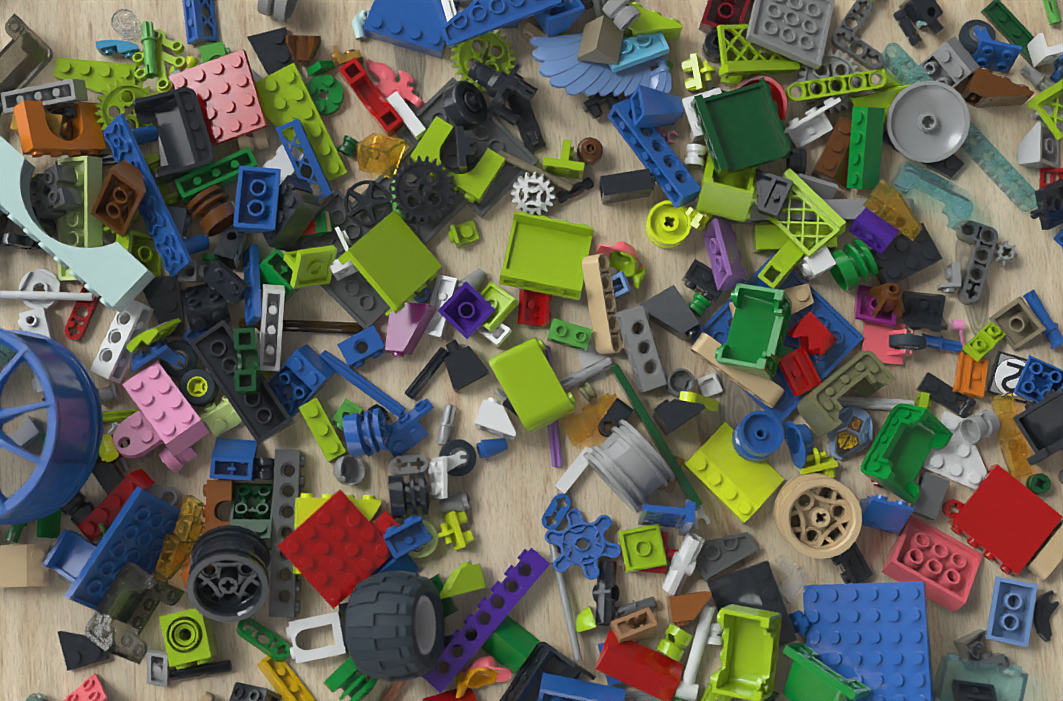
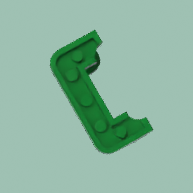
(756, 330)
(903, 448)

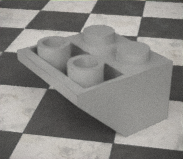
(949, 63)

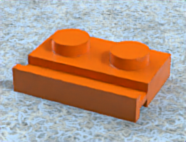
(970, 376)

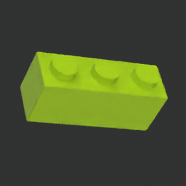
(323, 430)

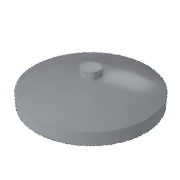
(928, 121)

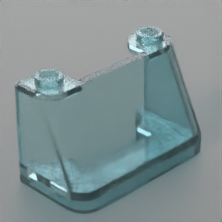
(957, 199)
(1008, 681)

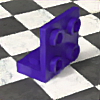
(873, 230)

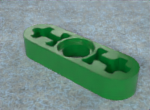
(265, 648)

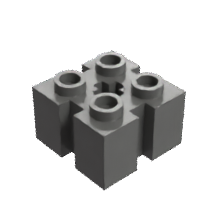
(55, 192)

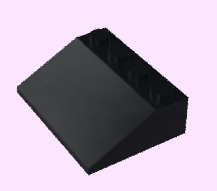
(755, 589)

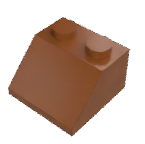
(686, 606)

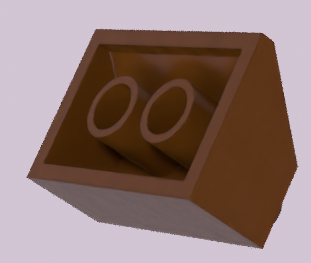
(834, 158)
(120, 197)

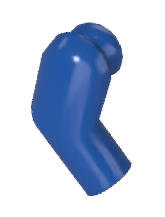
(1058, 73)

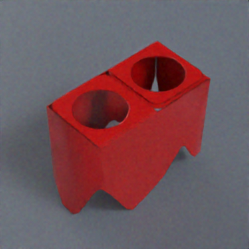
(812, 335)

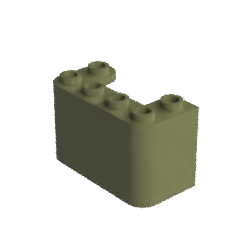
(862, 373)

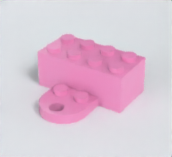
(161, 418)

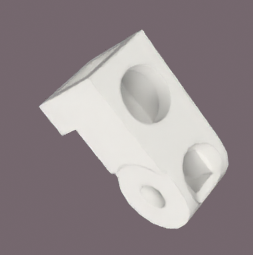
(27, 433)

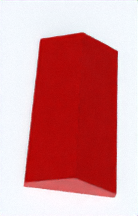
(639, 667)

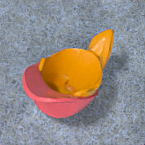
(480, 673)

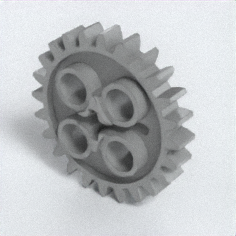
(836, 62)

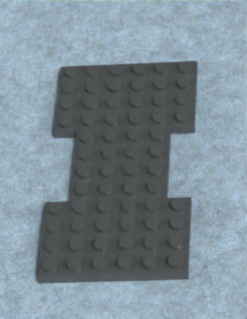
(354, 291)

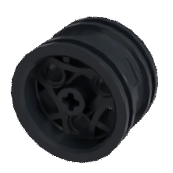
(239, 575)

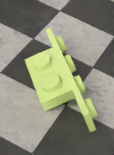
(219, 416)

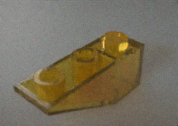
(891, 207)
(584, 424)

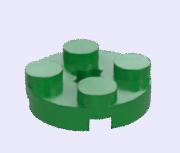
(329, 84)

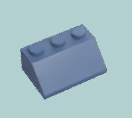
(1011, 611)

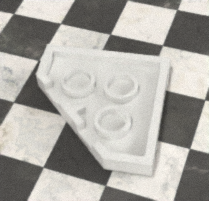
(957, 460)

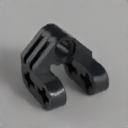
(26, 242)

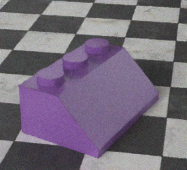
(724, 255)

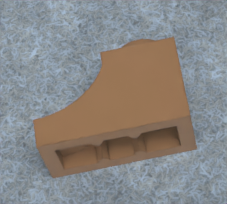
(635, 626)

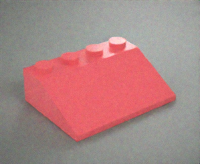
(933, 557)

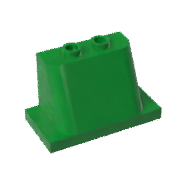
(817, 682)

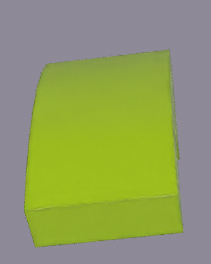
(984, 341)

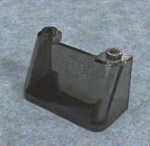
(22, 57)

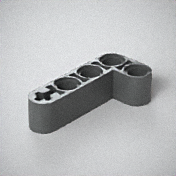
(973, 263)

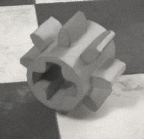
(1008, 257)

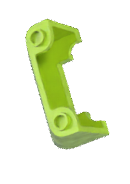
(532, 385)

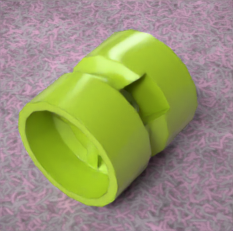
(674, 642)

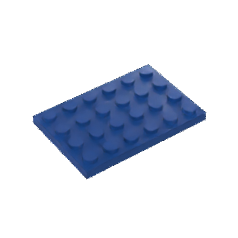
(133, 537)

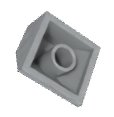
(1039, 148)

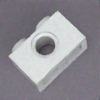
(816, 265)

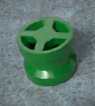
(699, 304)

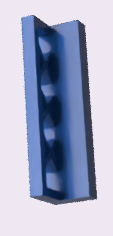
(196, 21)
(309, 153)

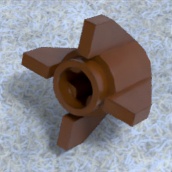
(303, 47)
(888, 298)

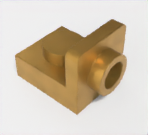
(347, 56)

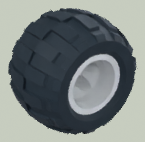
(395, 626)

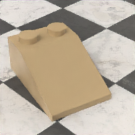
(23, 565)

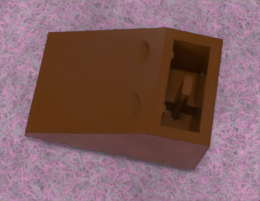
(990, 90)

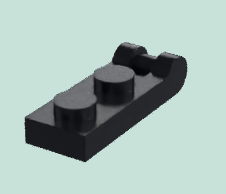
(943, 395)

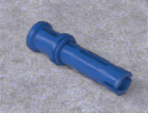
(1051, 332)

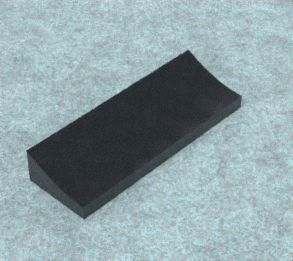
(261, 413)

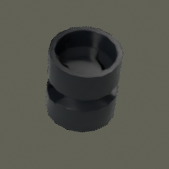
(711, 48)
(78, 508)

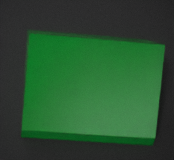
(510, 644)

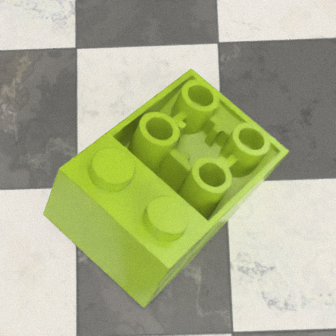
(653, 22)

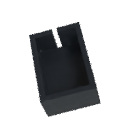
(294, 213)
(906, 257)

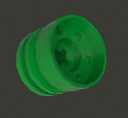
(853, 264)
(351, 681)

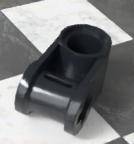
(614, 415)

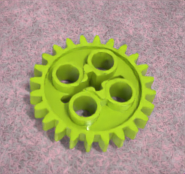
(466, 52)
(113, 99)

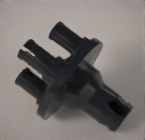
(500, 86)

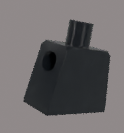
(463, 366)

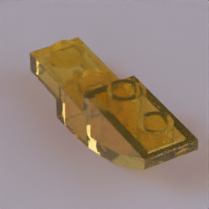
(1010, 437)
(180, 543)

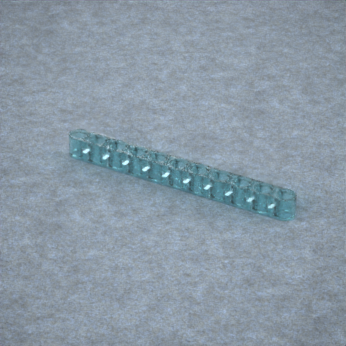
(983, 144)

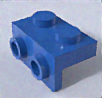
(406, 537)

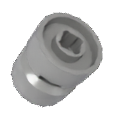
(622, 12)
(979, 426)

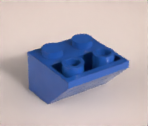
(234, 460)

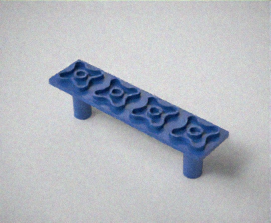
(153, 209)

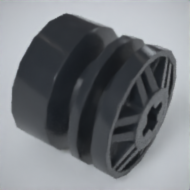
(408, 495)

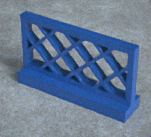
(669, 516)

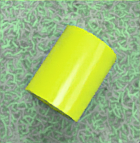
(107, 448)

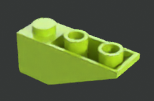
(783, 263)

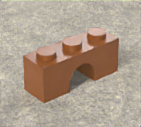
(216, 493)

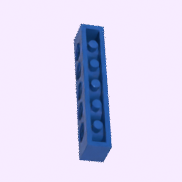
(655, 155)

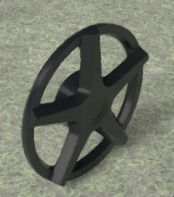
(366, 202)

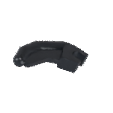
(1042, 614)

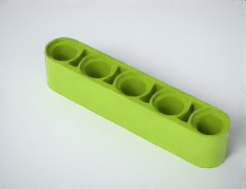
(845, 85)

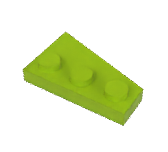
(878, 99)

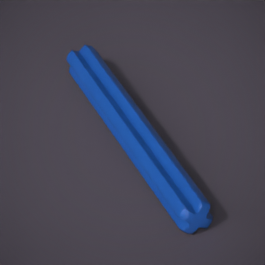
(363, 384)

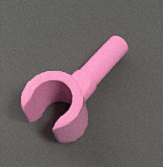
(665, 134)
(959, 325)

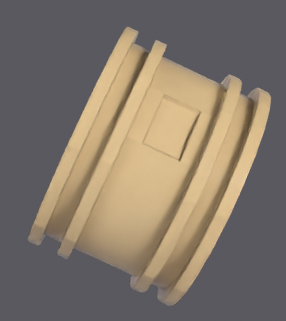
(847, 522)

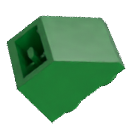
(277, 272)

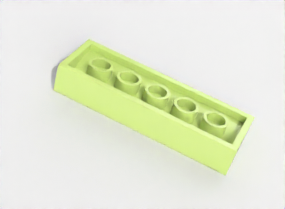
(78, 226)

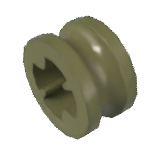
(587, 392)

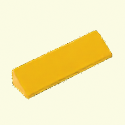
(284, 680)

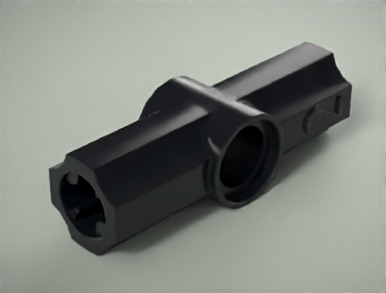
(606, 593)

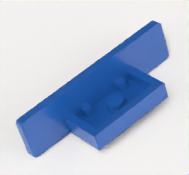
(407, 430)

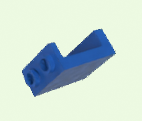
(69, 554)

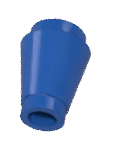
(491, 447)

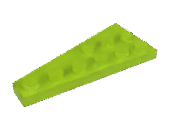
(288, 98)

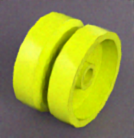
(664, 236)

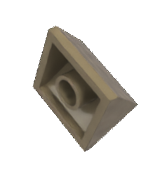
(601, 42)
(1017, 322)

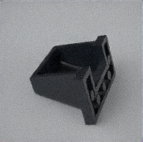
(1043, 426)

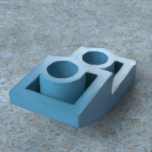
(124, 48)

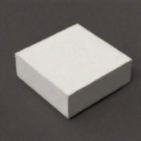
(709, 385)

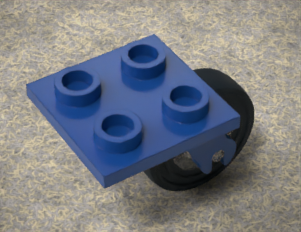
(980, 39)
(175, 357)

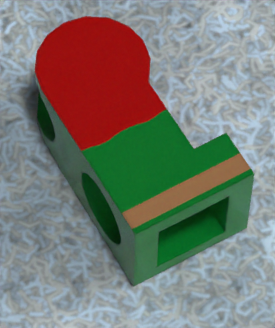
(319, 226)

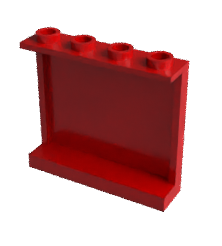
(1005, 520)

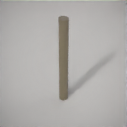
(531, 168)

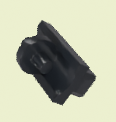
(592, 105)

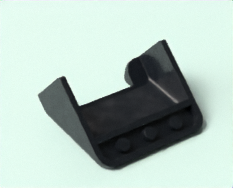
(180, 131)

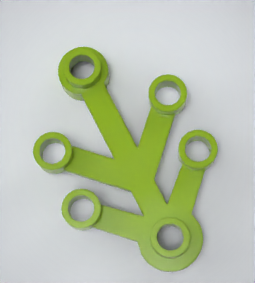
(163, 83)

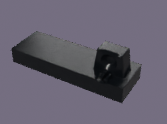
(527, 123)

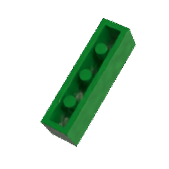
(865, 147)
(220, 172)

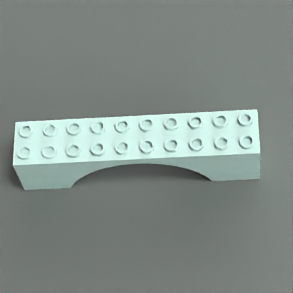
(106, 270)

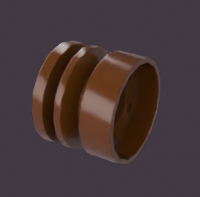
(213, 209)

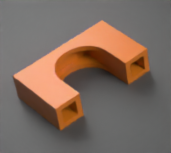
(39, 141)

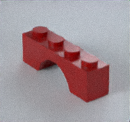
(370, 97)
(112, 505)

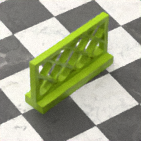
(753, 66)
(1046, 98)
(817, 206)

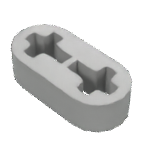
(407, 459)

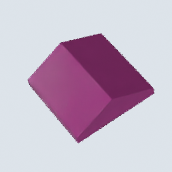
(865, 306)

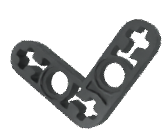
(849, 34)

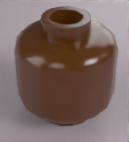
(592, 157)

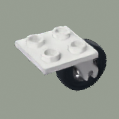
(455, 459)

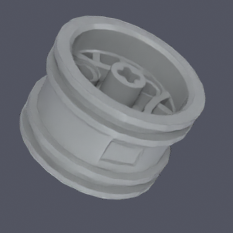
(629, 465)

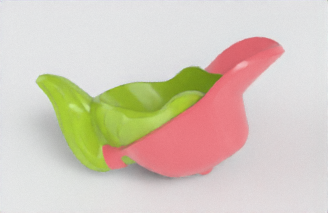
(624, 258)

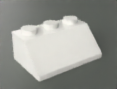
(494, 419)

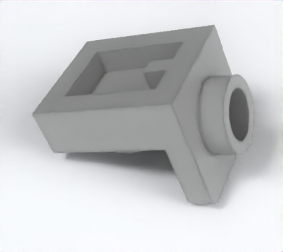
(953, 275)

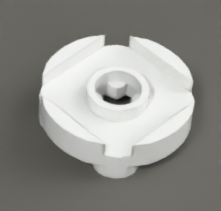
(37, 278)

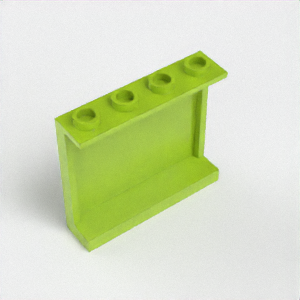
(546, 255)
(393, 261)

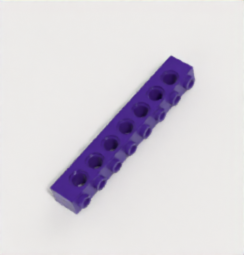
(538, 566)

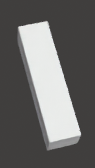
(407, 115)
(573, 471)

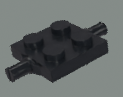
(1049, 205)

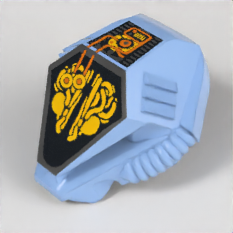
(852, 434)

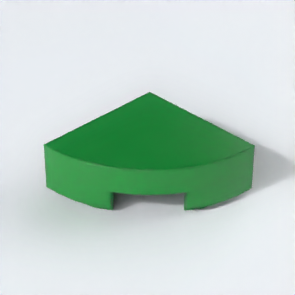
(320, 67)

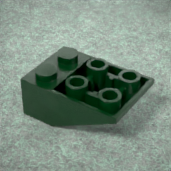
(253, 508)

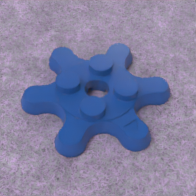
(577, 531)

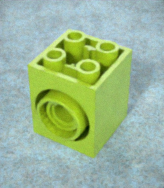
(182, 650)

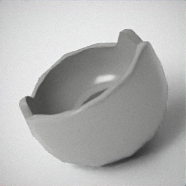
(349, 470)

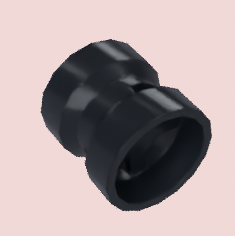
(264, 474)

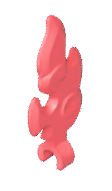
(388, 85)

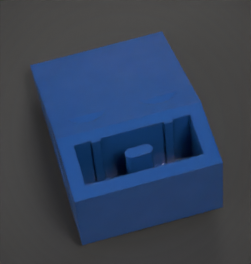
(301, 378)
(1038, 379)
(883, 514)

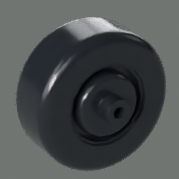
(465, 105)

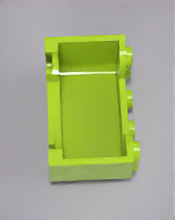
(727, 195)
(748, 653)

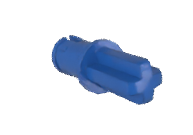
(940, 343)

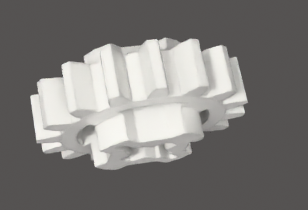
(537, 200)

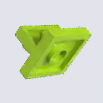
(565, 165)
(311, 266)

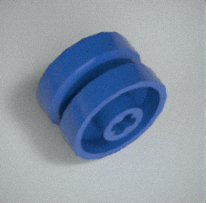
(757, 436)

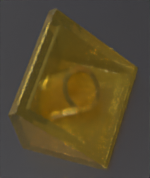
(380, 154)

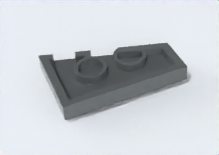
(723, 553)

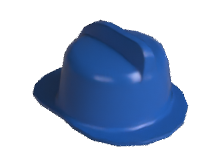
(799, 441)

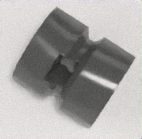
(679, 381)

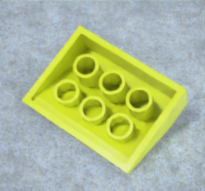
(731, 479)

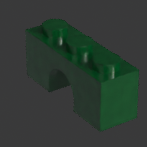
(248, 354)

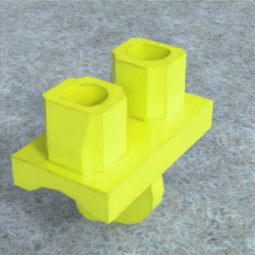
(695, 65)
(818, 462)
(452, 532)

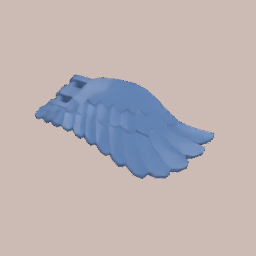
(565, 71)

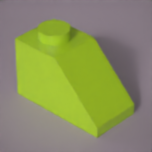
(463, 580)

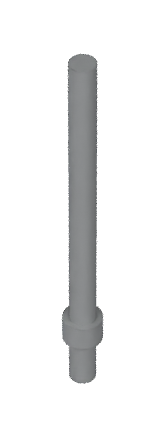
(566, 606)

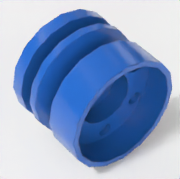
(371, 432)

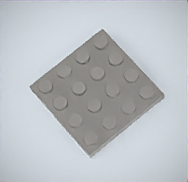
(792, 28)

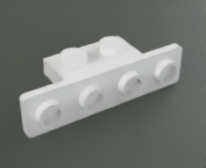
(812, 125)

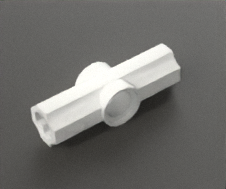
(682, 563)

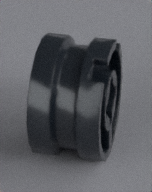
(797, 160)

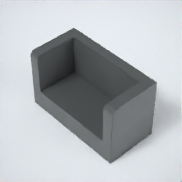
(931, 496)

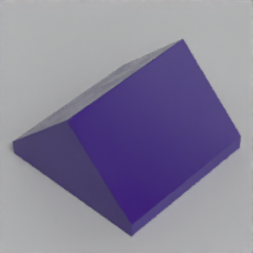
(466, 310)

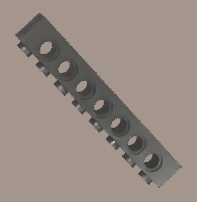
(284, 458)

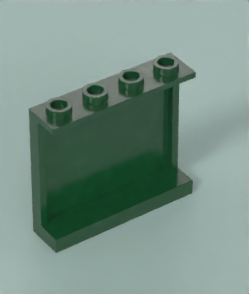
(742, 128)

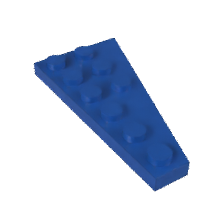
(490, 15)

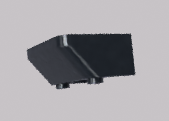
(541, 660)

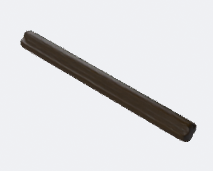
(312, 326)

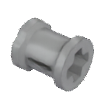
(109, 393)

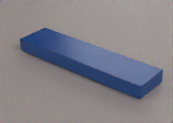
(252, 277)

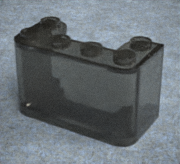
(127, 610)

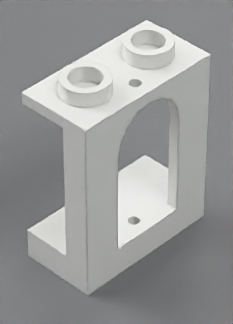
(318, 653)

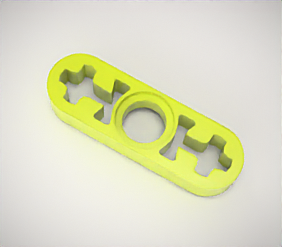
(710, 404)

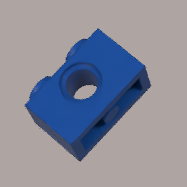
(349, 347)

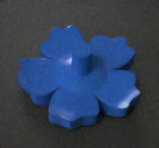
(799, 622)

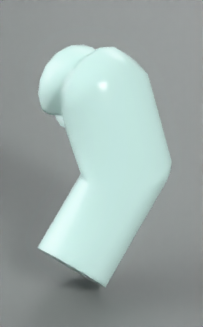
(358, 24)

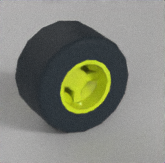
(201, 381)

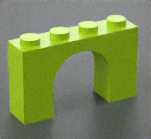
(472, 184)

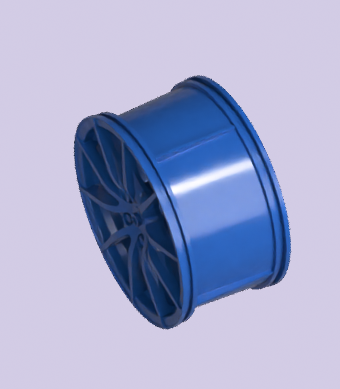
(72, 427)

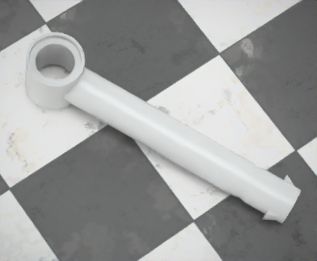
(688, 688)

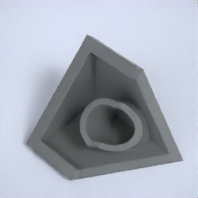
(970, 645)

